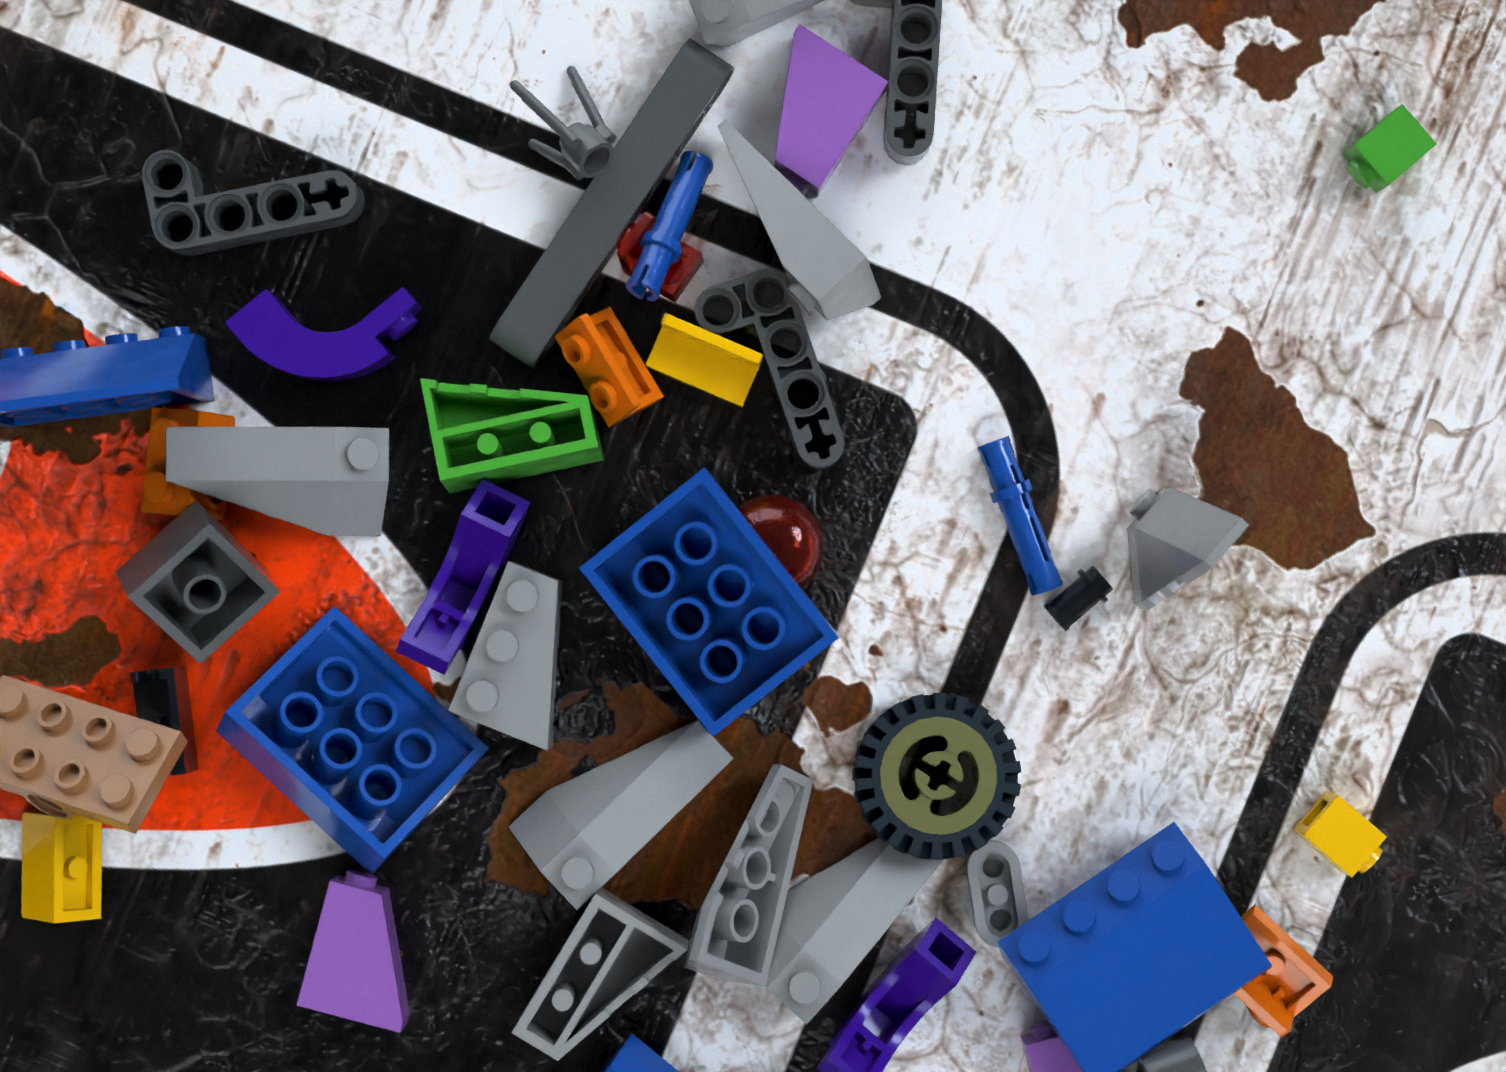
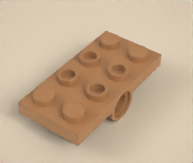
(82, 756)

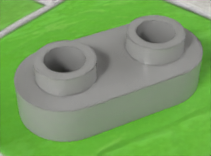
(996, 892)

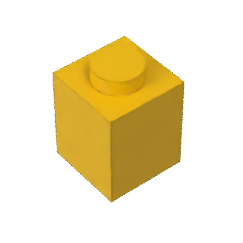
(1341, 834)

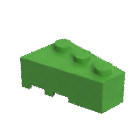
(506, 432)

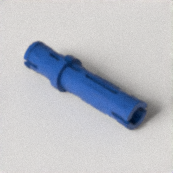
(662, 244)
(1020, 516)

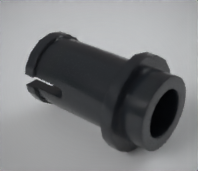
(1079, 597)

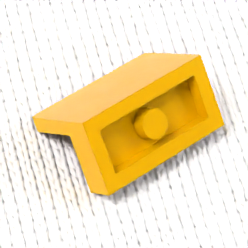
(704, 360)
(61, 868)

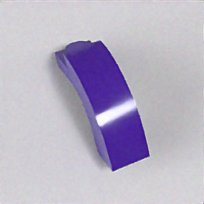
(282, 342)
(465, 577)
(898, 1000)

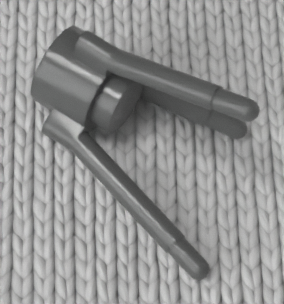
(584, 148)

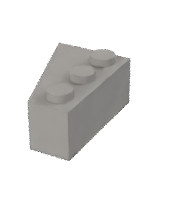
(514, 659)
(596, 971)

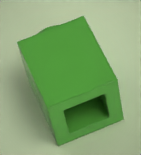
(1387, 150)

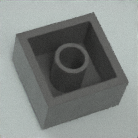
(197, 582)

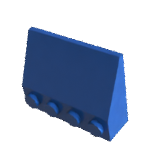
(104, 378)
(709, 602)
(351, 739)
(1134, 953)

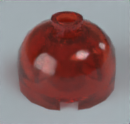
(788, 532)

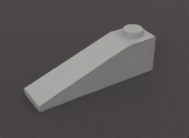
(1175, 542)
(746, 902)

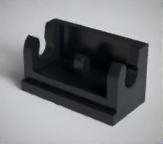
(165, 699)

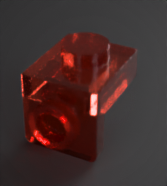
(678, 274)

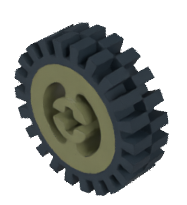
(961, 730)

